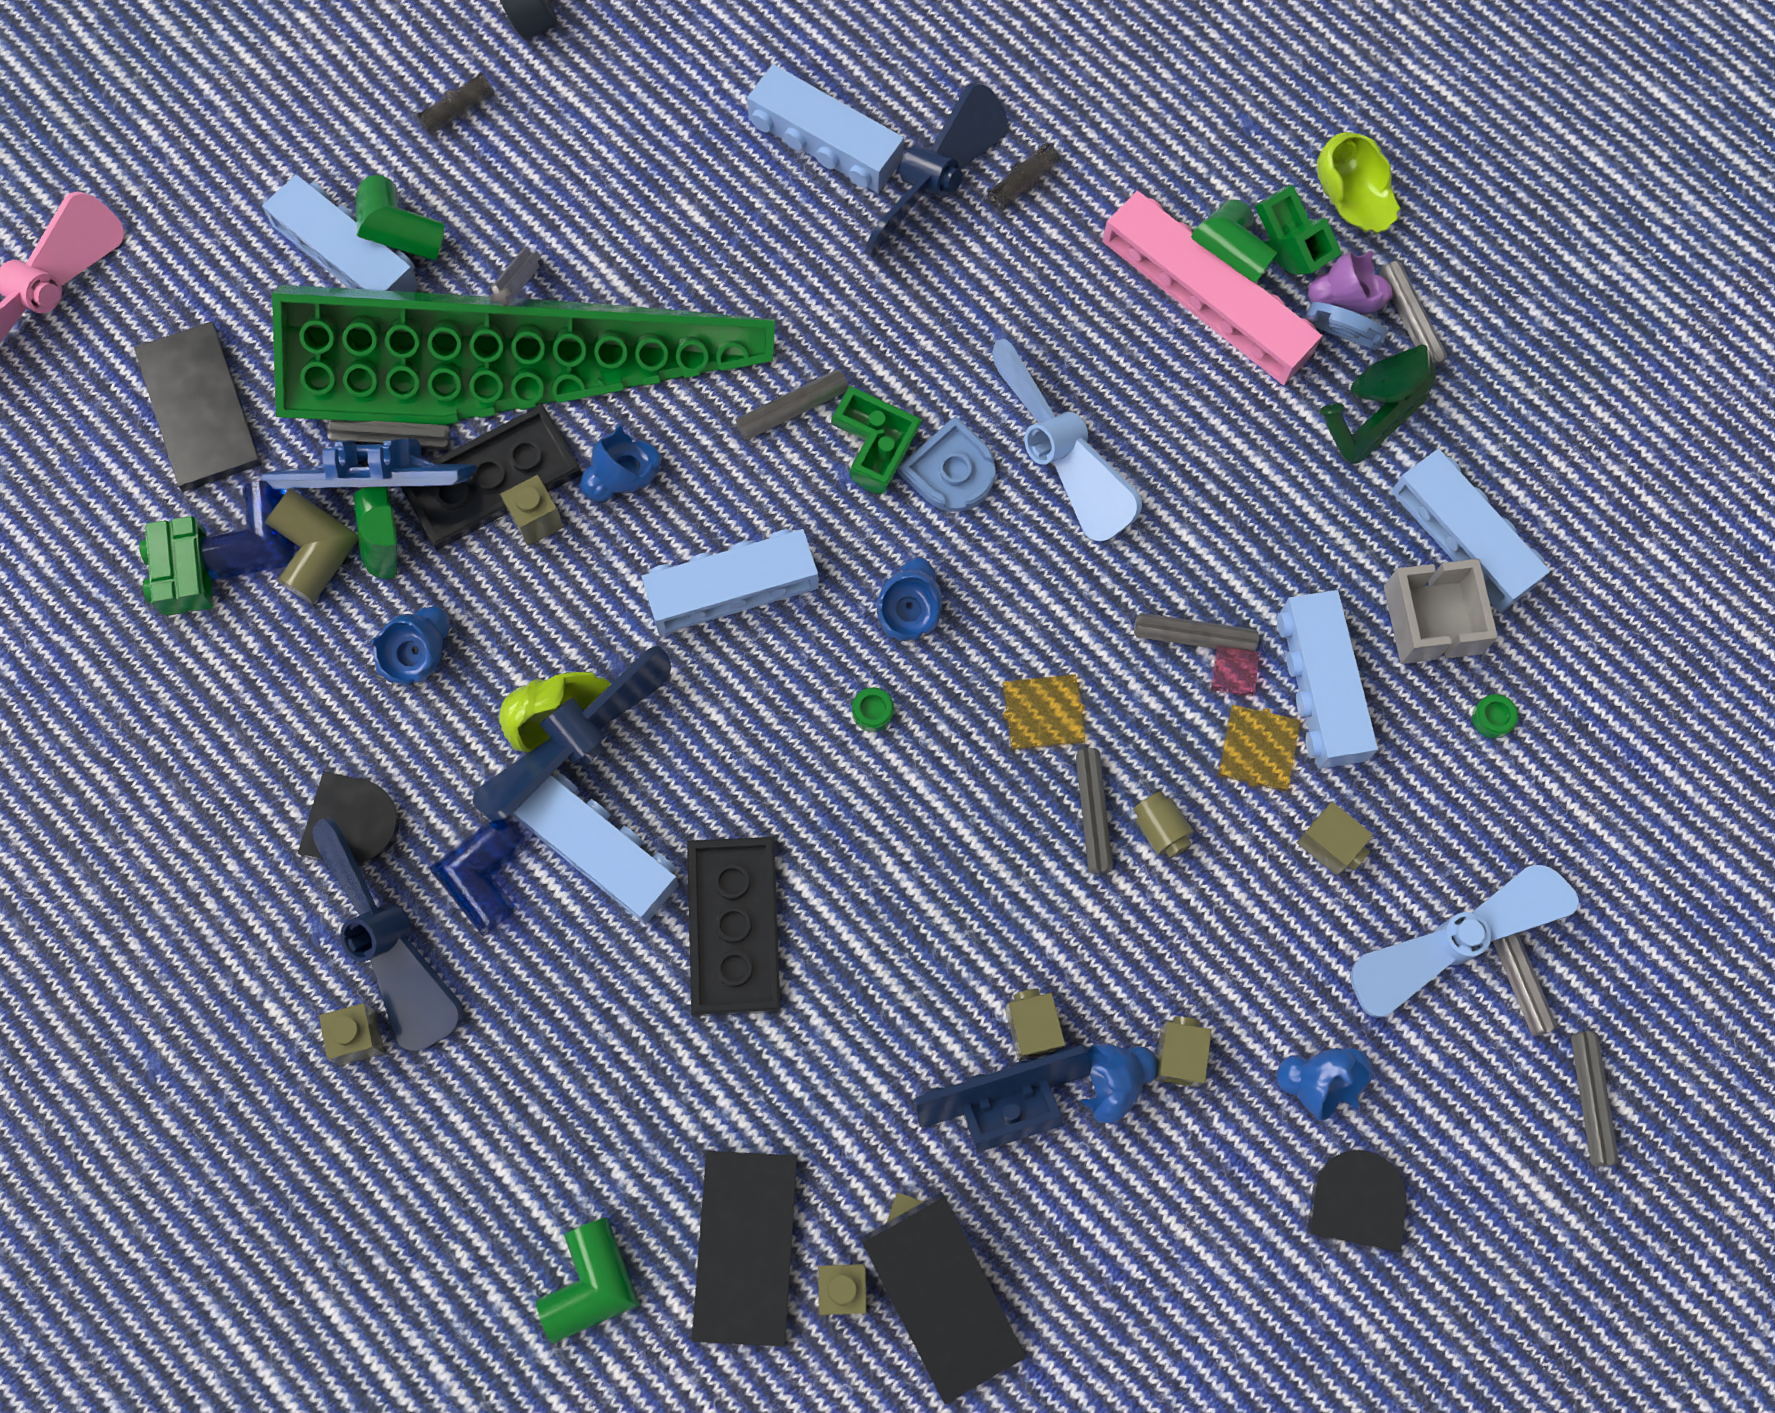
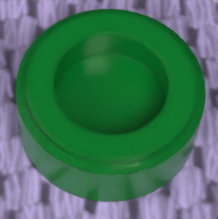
(872, 709)
(1494, 716)

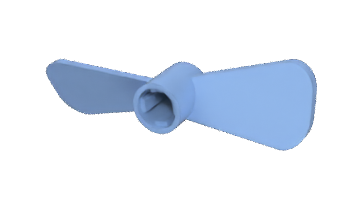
(1095, 489)
(1397, 972)

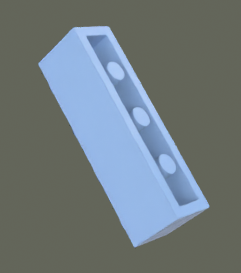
(825, 128)
(331, 239)
(1470, 528)
(730, 580)
(1327, 680)
(597, 848)

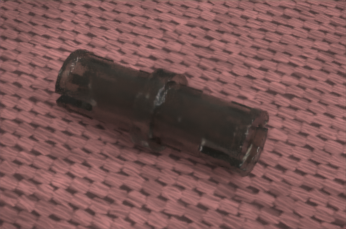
(455, 104)
(1024, 176)

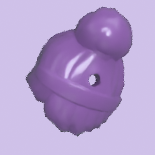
(1352, 285)

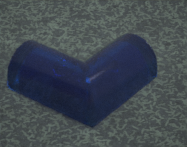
(252, 548)
(469, 870)

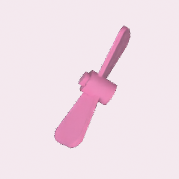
(73, 241)

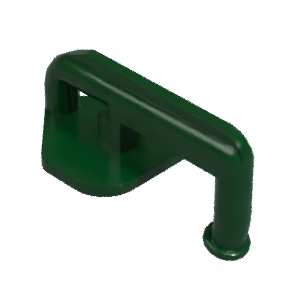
(1400, 382)

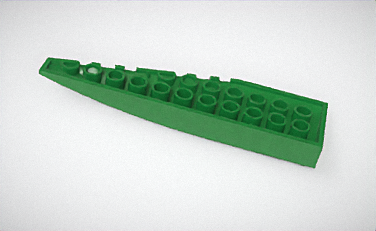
(470, 358)

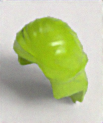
(1358, 181)
(534, 702)

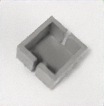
(1441, 618)

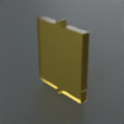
(1043, 712)
(1259, 748)

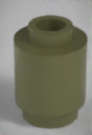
(1163, 825)

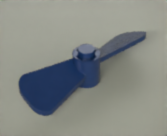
(969, 131)
(572, 735)
(413, 994)

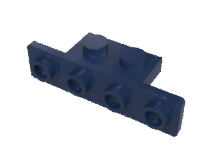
(1006, 1102)

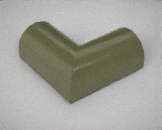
(321, 540)

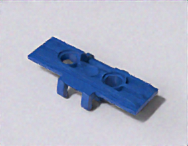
(390, 464)

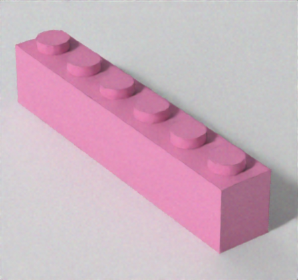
(1210, 288)

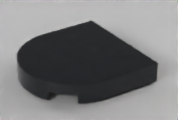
(360, 810)
(1359, 1201)

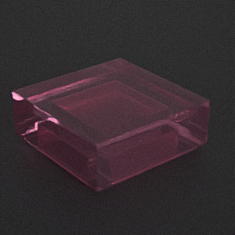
(1235, 671)

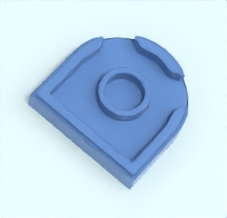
(1347, 325)
(951, 468)

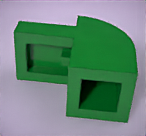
(1301, 242)

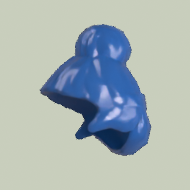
(619, 466)
(914, 584)
(396, 641)
(1118, 1079)
(1326, 1079)

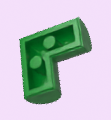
(385, 223)
(1229, 238)
(886, 434)
(376, 531)
(603, 1285)

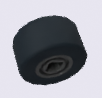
(530, 16)

